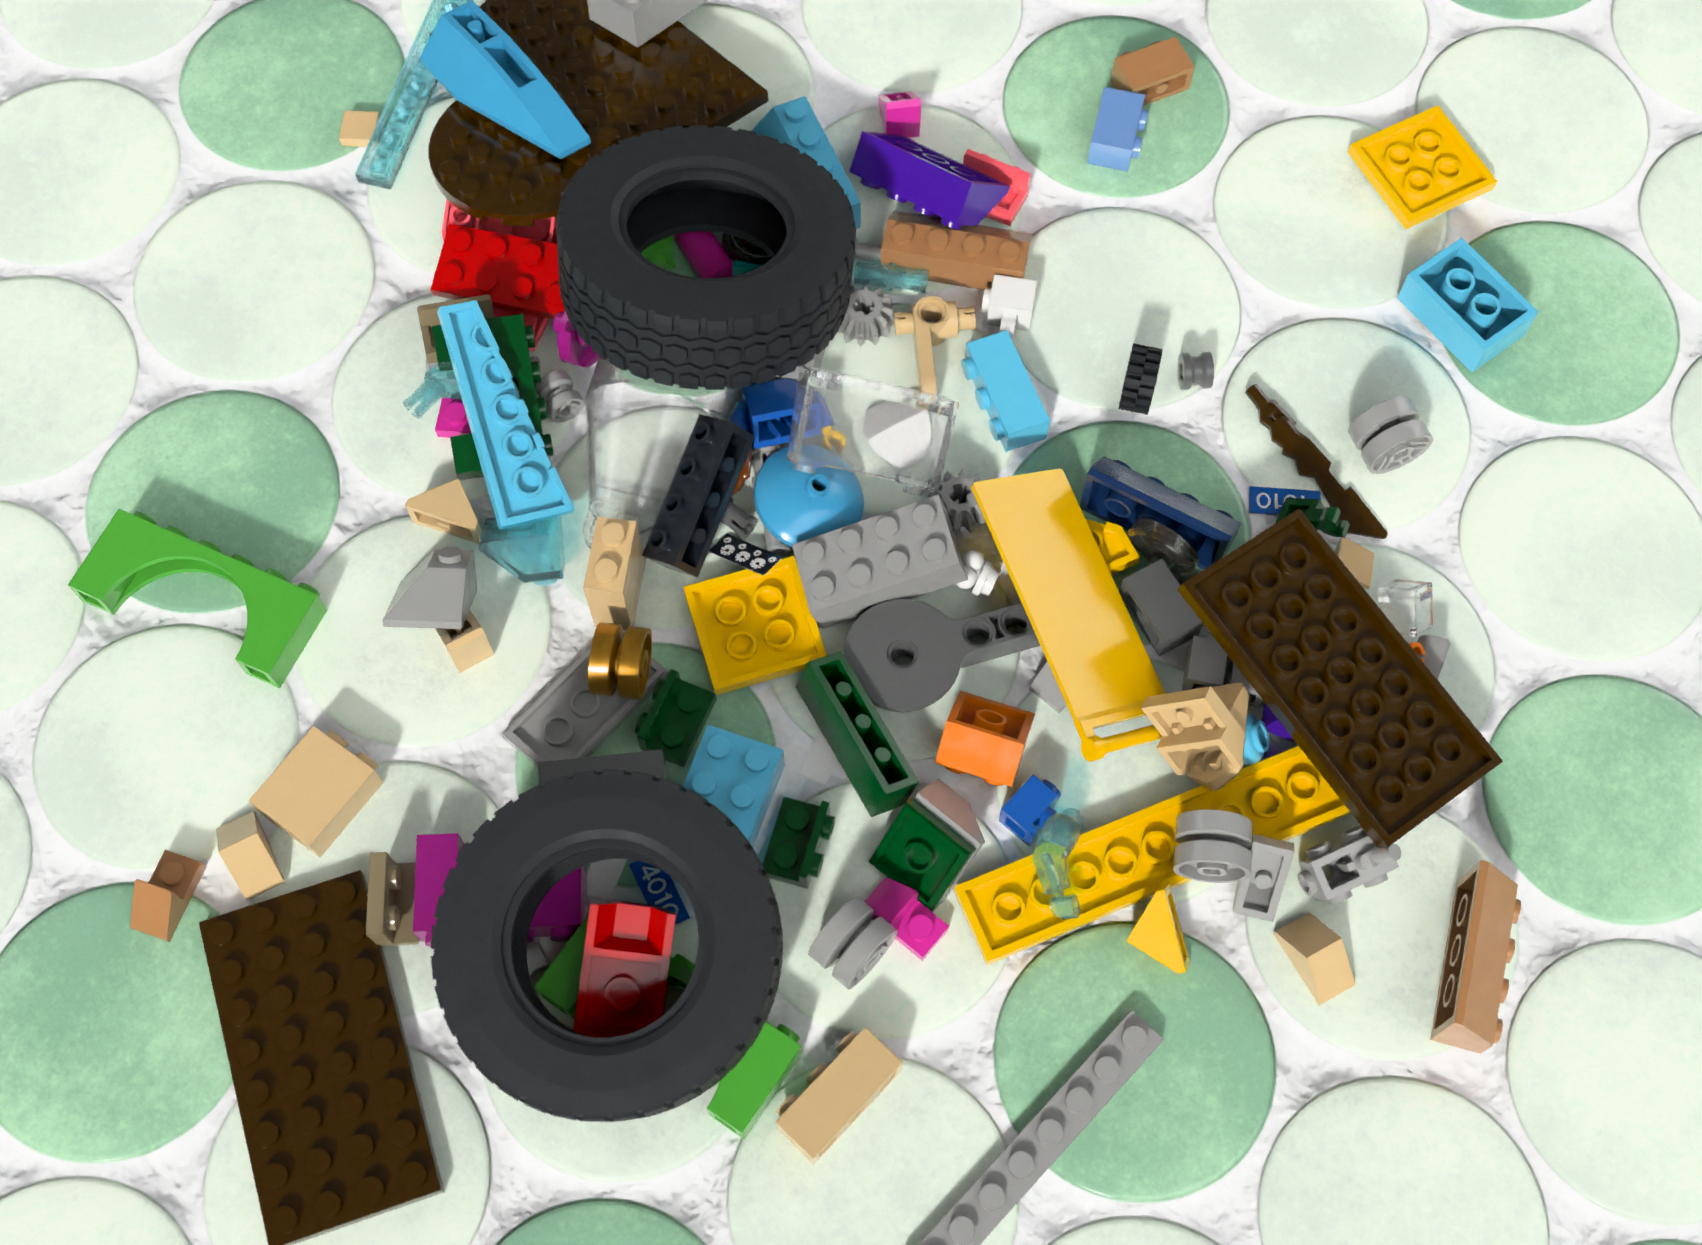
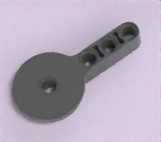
(933, 643)

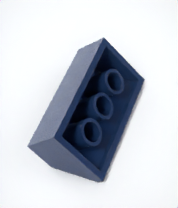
(1124, 495)

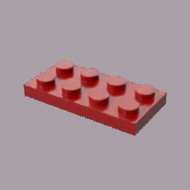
(509, 268)

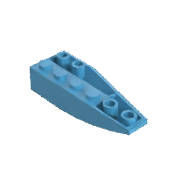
(499, 80)

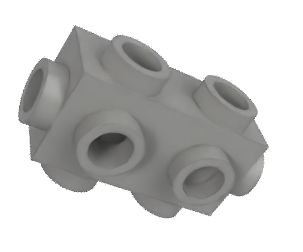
(1349, 865)

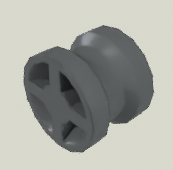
(1195, 370)

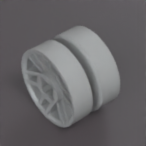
(1390, 435)
(1213, 846)
(852, 942)

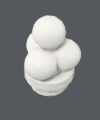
(979, 575)

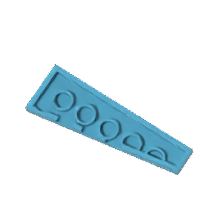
(510, 451)

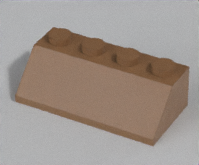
(953, 255)
(1476, 960)

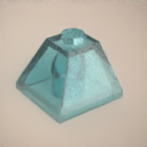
(527, 551)

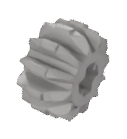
(867, 316)
(956, 490)

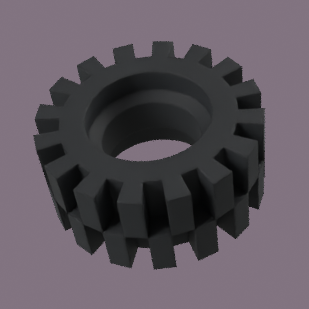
(1140, 378)

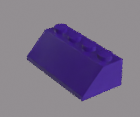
(926, 179)

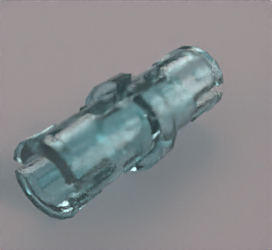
(891, 277)

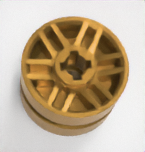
(620, 661)

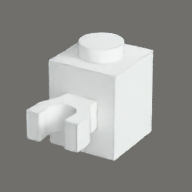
(1009, 303)

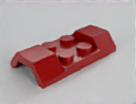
(623, 968)

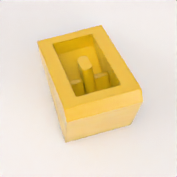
(1160, 932)

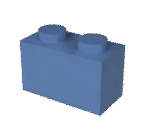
(1116, 129)

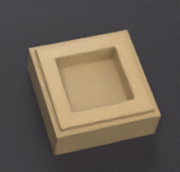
(358, 127)

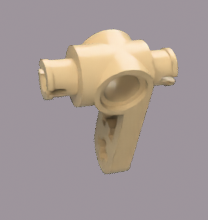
(925, 334)

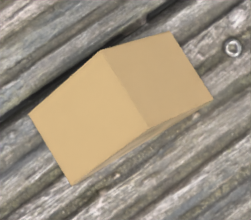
(446, 510)
(466, 645)
(249, 855)
(1317, 957)

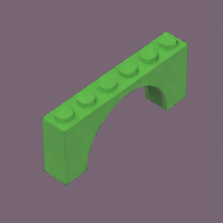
(139, 552)
(744, 1090)

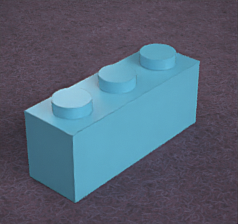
(1005, 391)

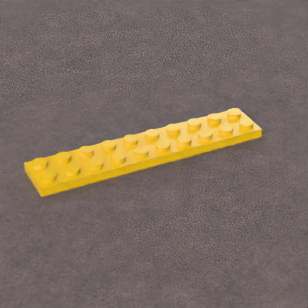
(1136, 854)

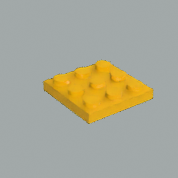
(1422, 167)
(754, 626)

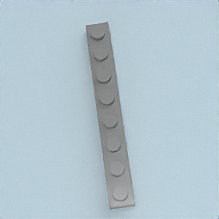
(1047, 1135)

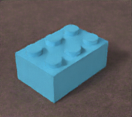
(1467, 304)
(736, 777)

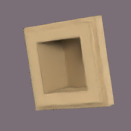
(1357, 560)

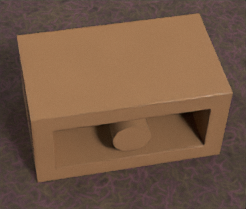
(1154, 70)

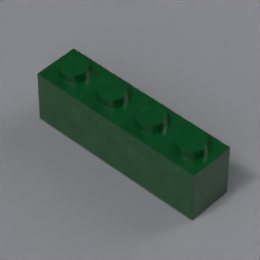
(856, 734)

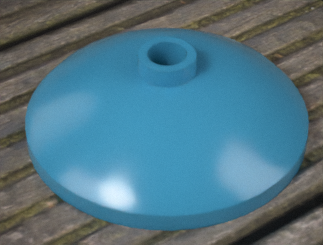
(795, 509)

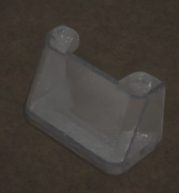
(870, 429)

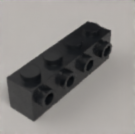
(698, 495)

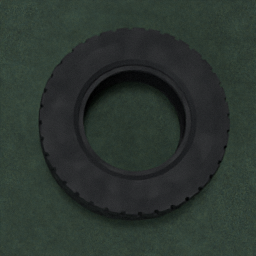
(693, 327)
(487, 925)

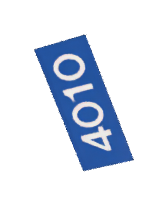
(1270, 500)
(659, 889)

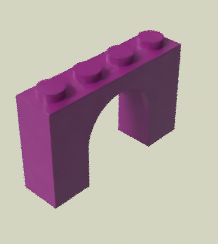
(556, 916)

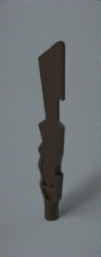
(1314, 464)

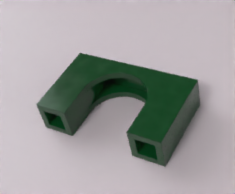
(514, 344)

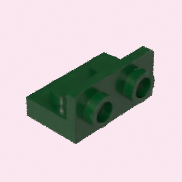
(674, 718)
(796, 842)

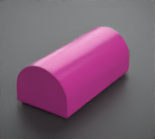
(704, 254)

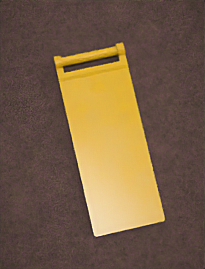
(1071, 605)

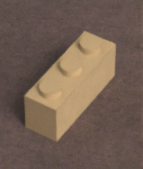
(837, 1094)

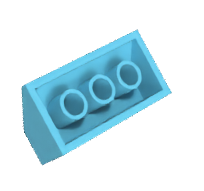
(799, 127)

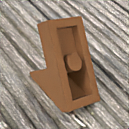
(163, 900)

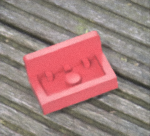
(1017, 179)

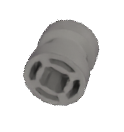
(561, 399)

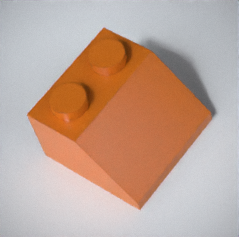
(984, 739)

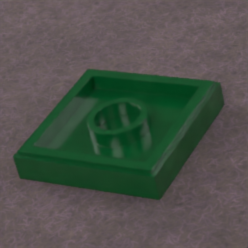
(922, 854)

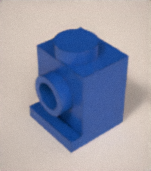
(1029, 808)

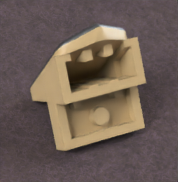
(1202, 731)

